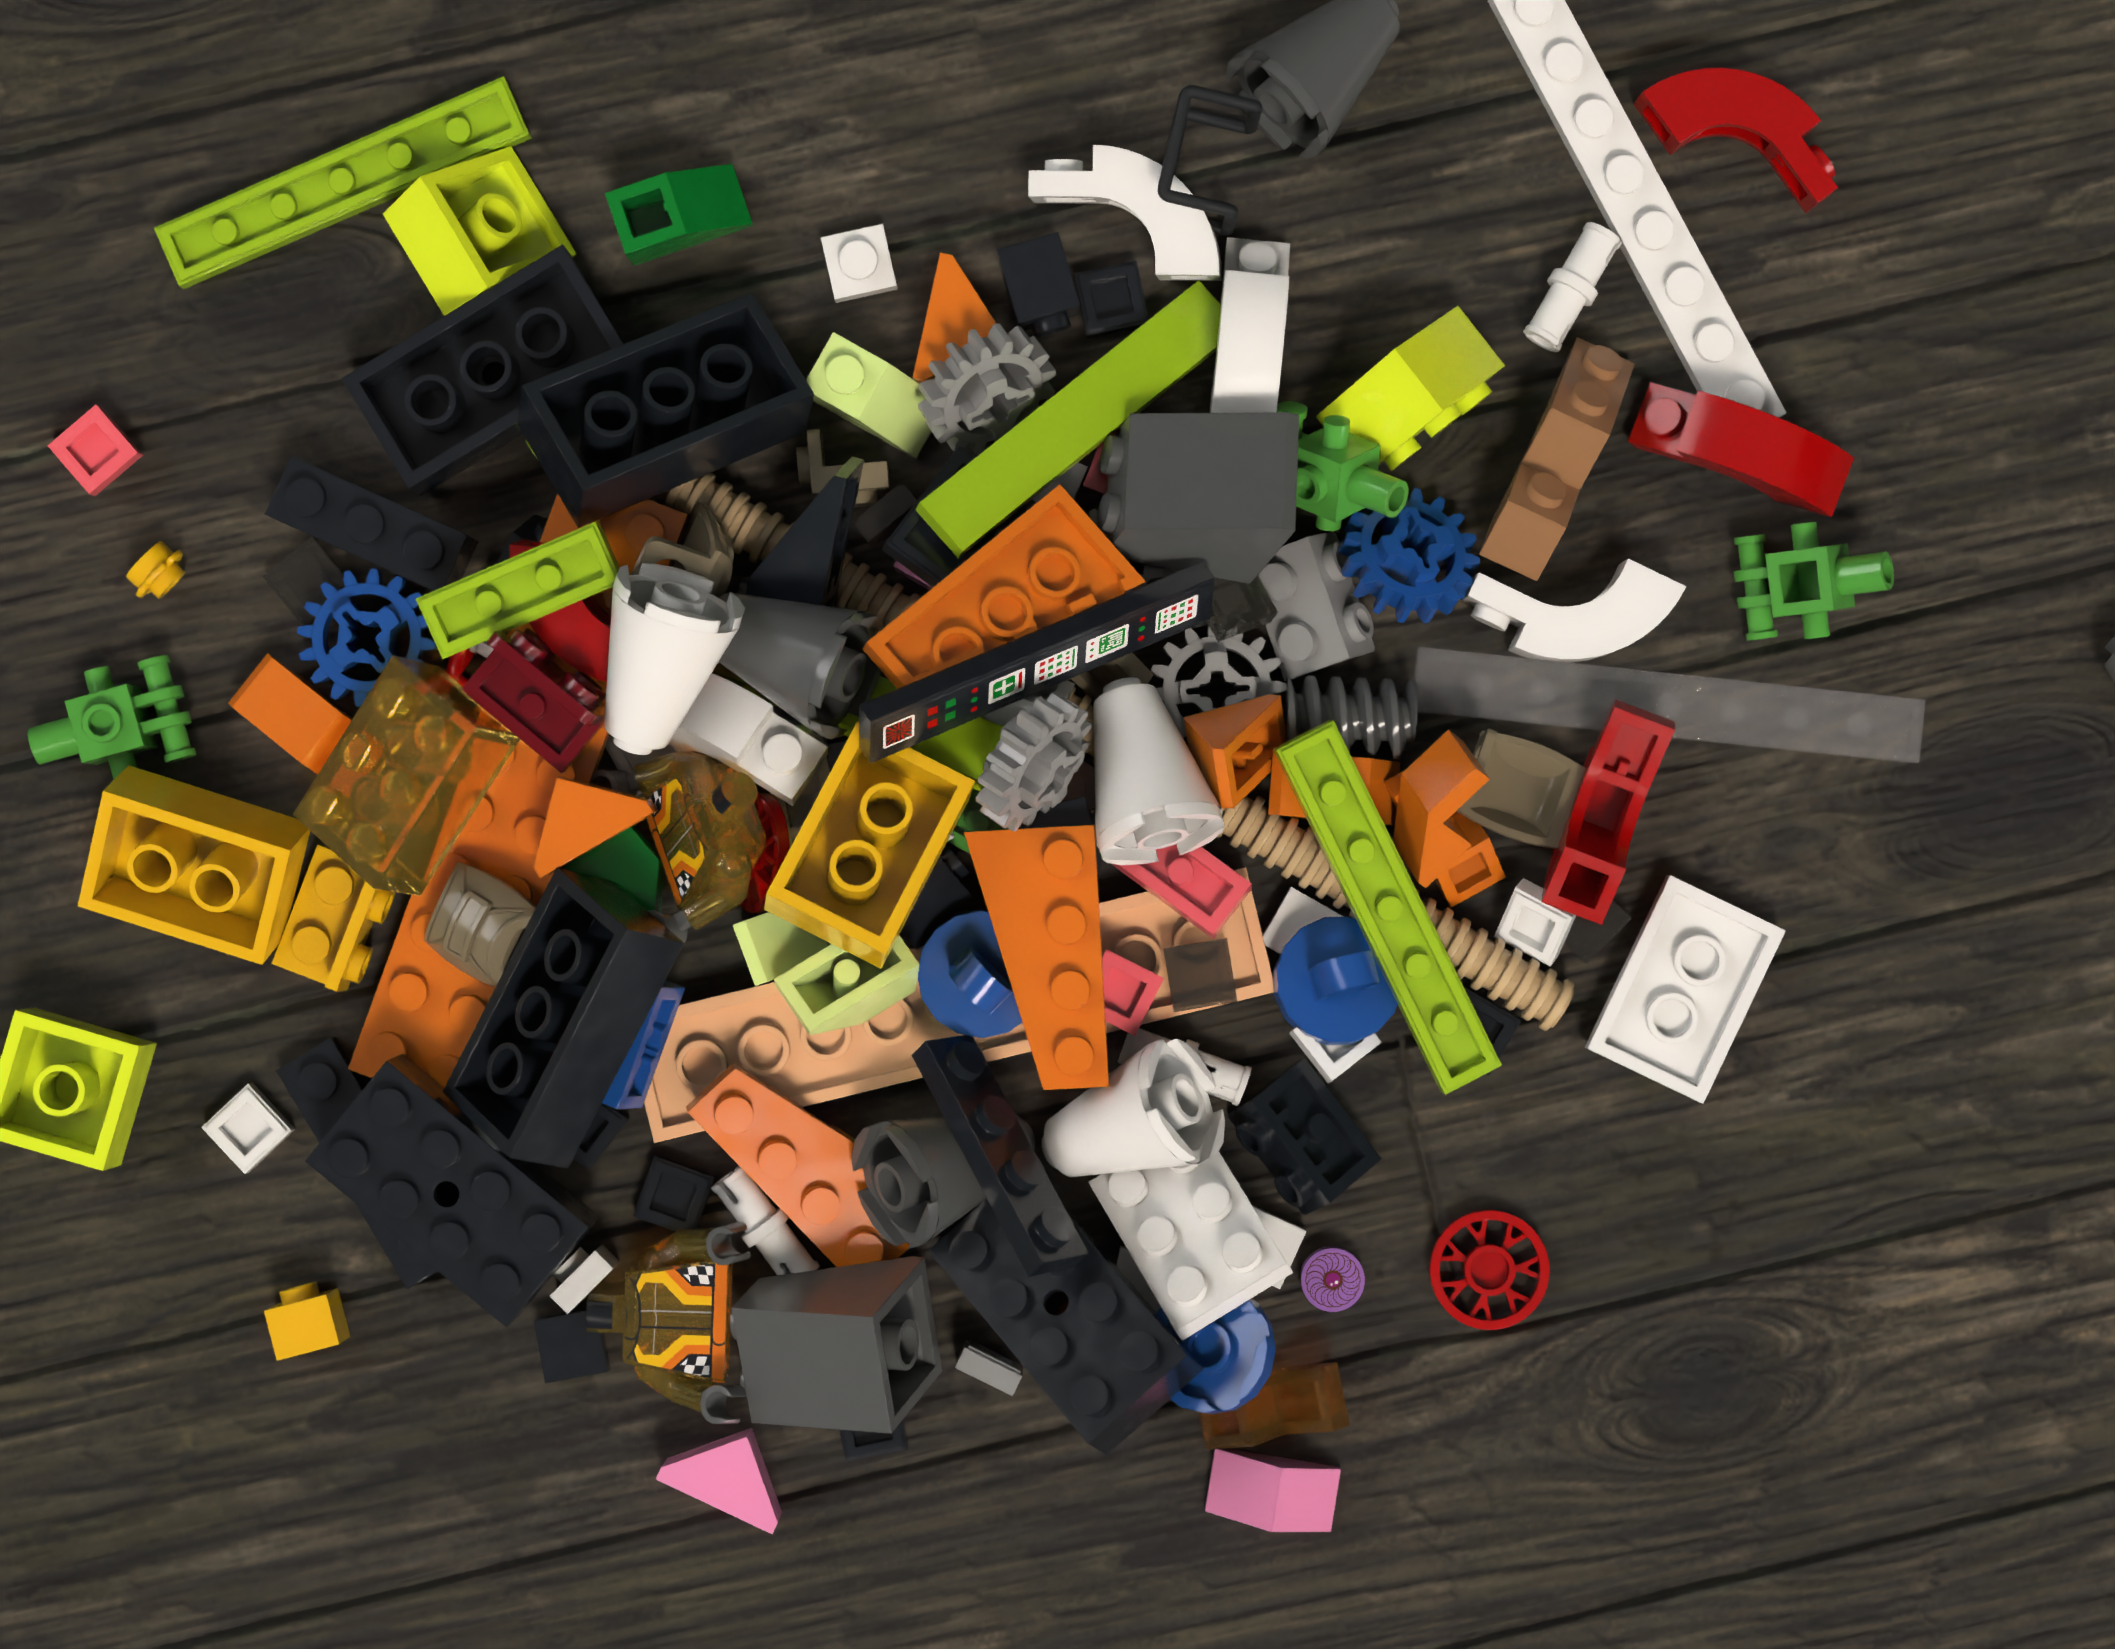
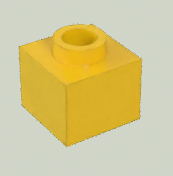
(306, 1321)

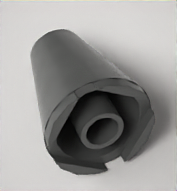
(1315, 69)
(805, 659)
(916, 1177)

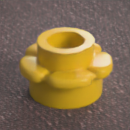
(156, 571)

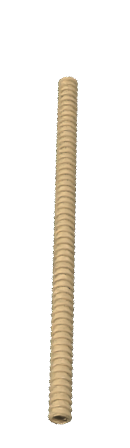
(1246, 824)

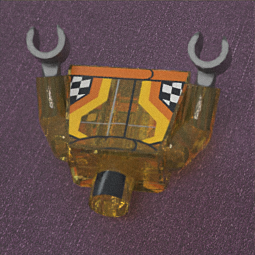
(702, 832)
(678, 1318)

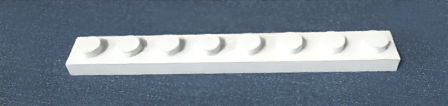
(1635, 202)

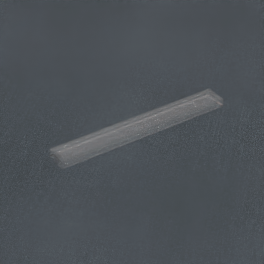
(1700, 706)

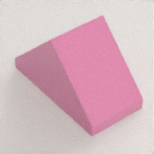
(728, 1477)
(1272, 1491)

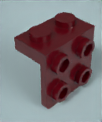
(537, 698)

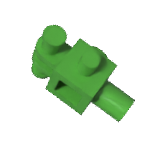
(1341, 473)
(1804, 581)
(115, 721)

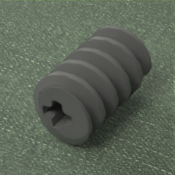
(1355, 715)

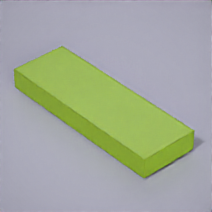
(520, 589)

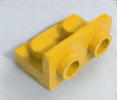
(332, 923)

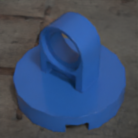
(966, 977)
(1332, 983)
(1235, 1359)

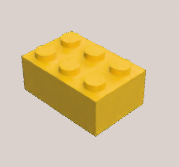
(868, 848)
(193, 864)

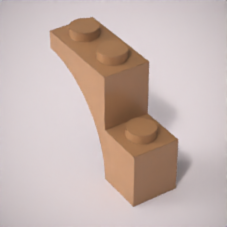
(1558, 459)

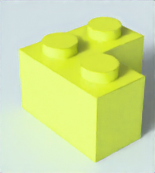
(1419, 387)

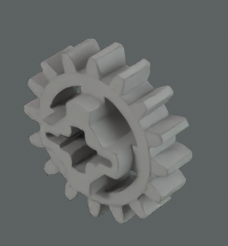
(985, 387)
(1214, 662)
(1033, 762)

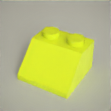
(473, 226)

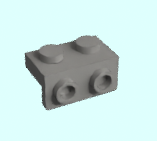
(1316, 608)

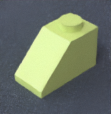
(870, 394)
(774, 946)
(845, 991)

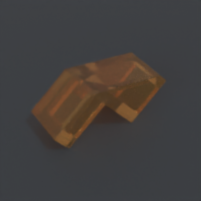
(1290, 1402)

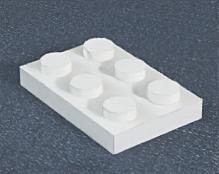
(1685, 989)
(1192, 1239)

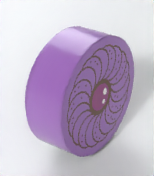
(1332, 1278)

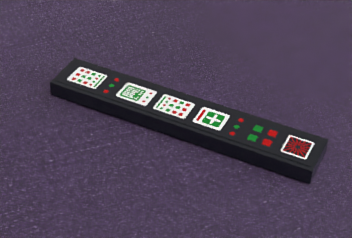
(1034, 662)

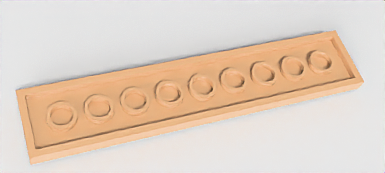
(769, 1041)

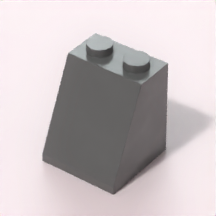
(1201, 490)
(838, 1345)

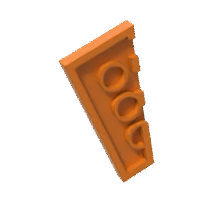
(1019, 582)
(1049, 933)
(795, 1162)

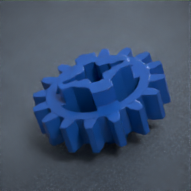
(1408, 558)
(345, 610)

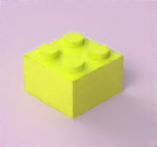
(71, 1087)

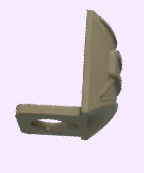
(701, 550)
(1527, 789)
(478, 923)

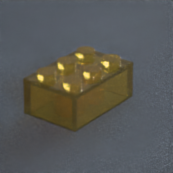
(405, 776)

